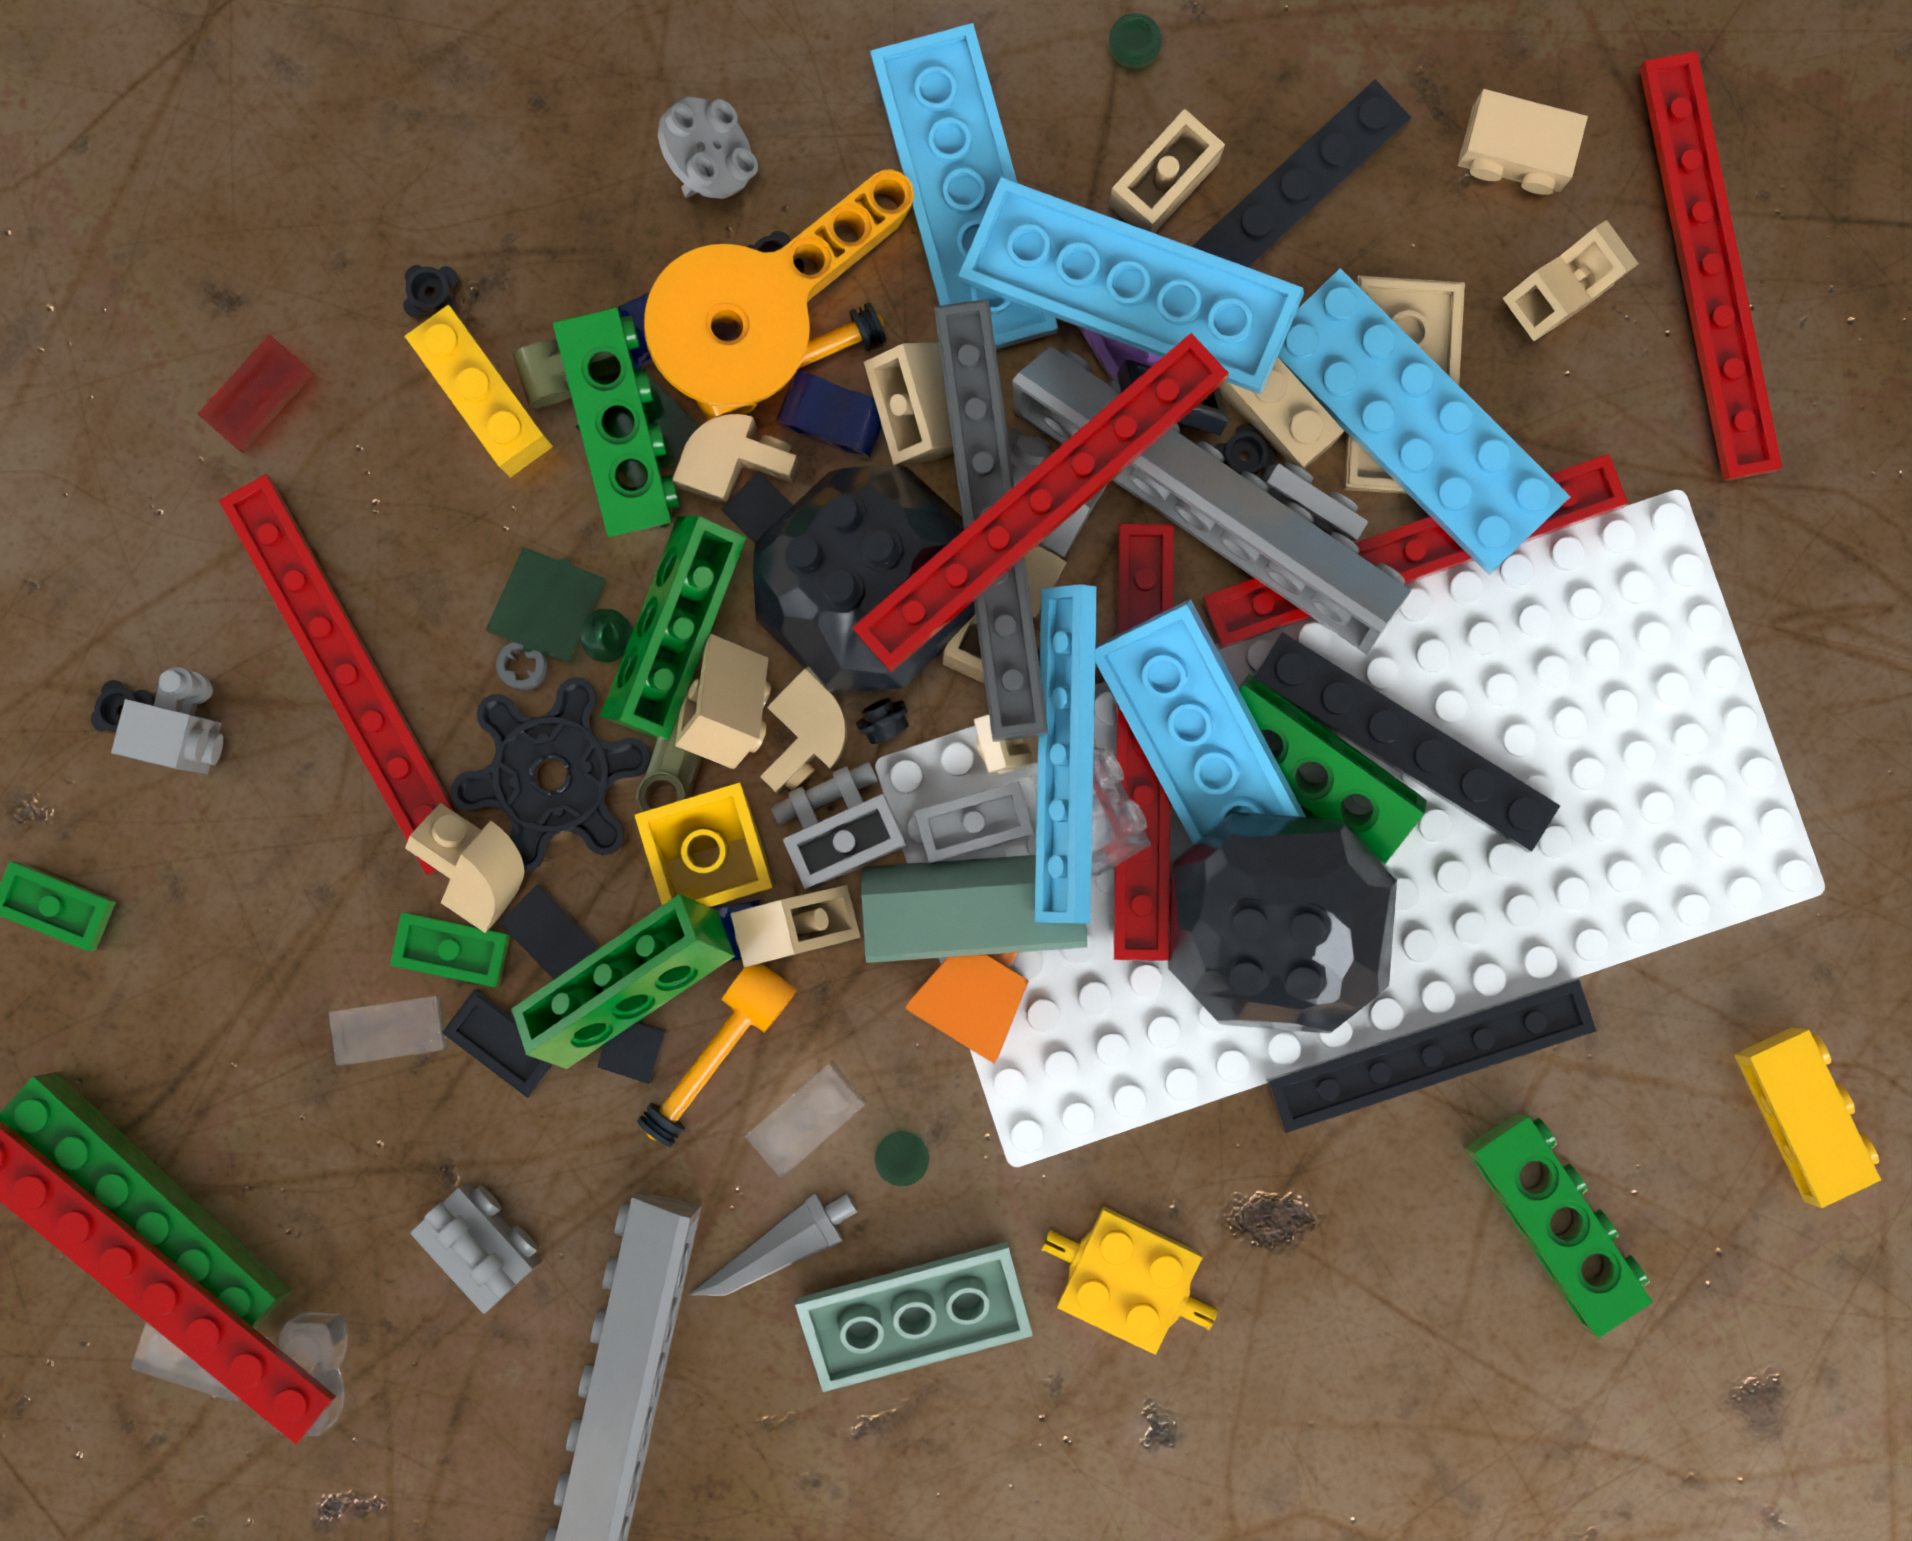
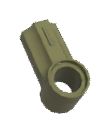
(544, 373)
(668, 767)

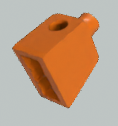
(972, 1000)

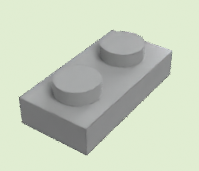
(1330, 511)
(974, 822)

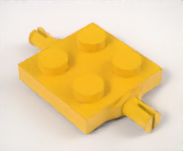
(1129, 1280)

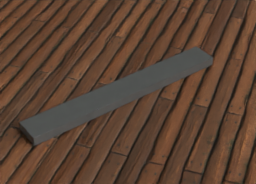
(983, 478)

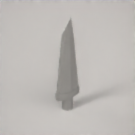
(791, 1240)

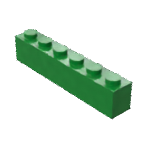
(140, 1193)

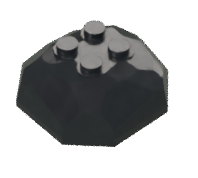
(839, 559)
(1282, 922)

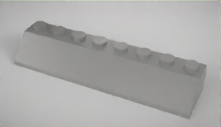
(1223, 508)
(628, 1369)

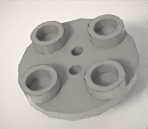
(706, 147)

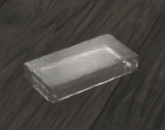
(387, 1030)

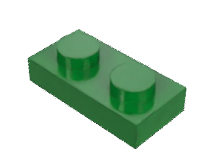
(54, 906)
(450, 949)

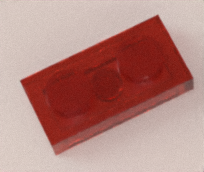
(255, 393)

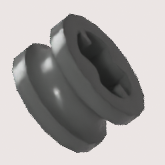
(512, 678)

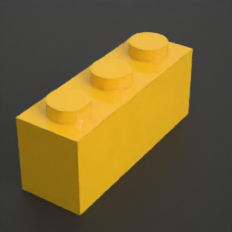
(478, 391)
(1809, 1116)

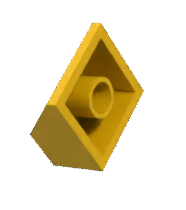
(705, 848)

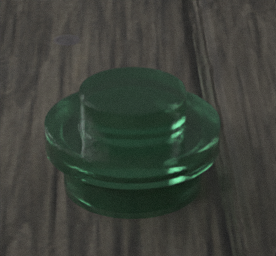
(1135, 40)
(605, 635)
(902, 1158)

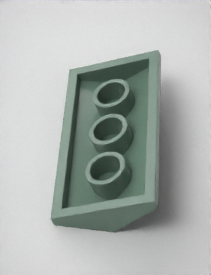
(957, 910)
(914, 1317)

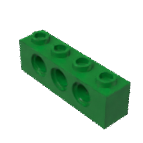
(621, 506)
(673, 626)
(1349, 772)
(622, 982)
(1596, 1303)

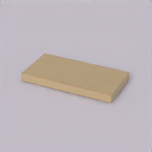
(1434, 320)

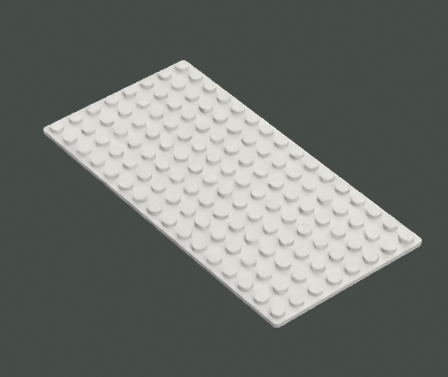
(1575, 666)

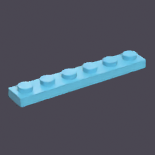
(1066, 755)

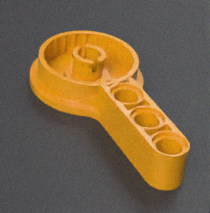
(761, 295)

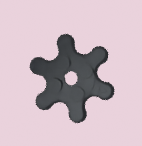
(524, 746)

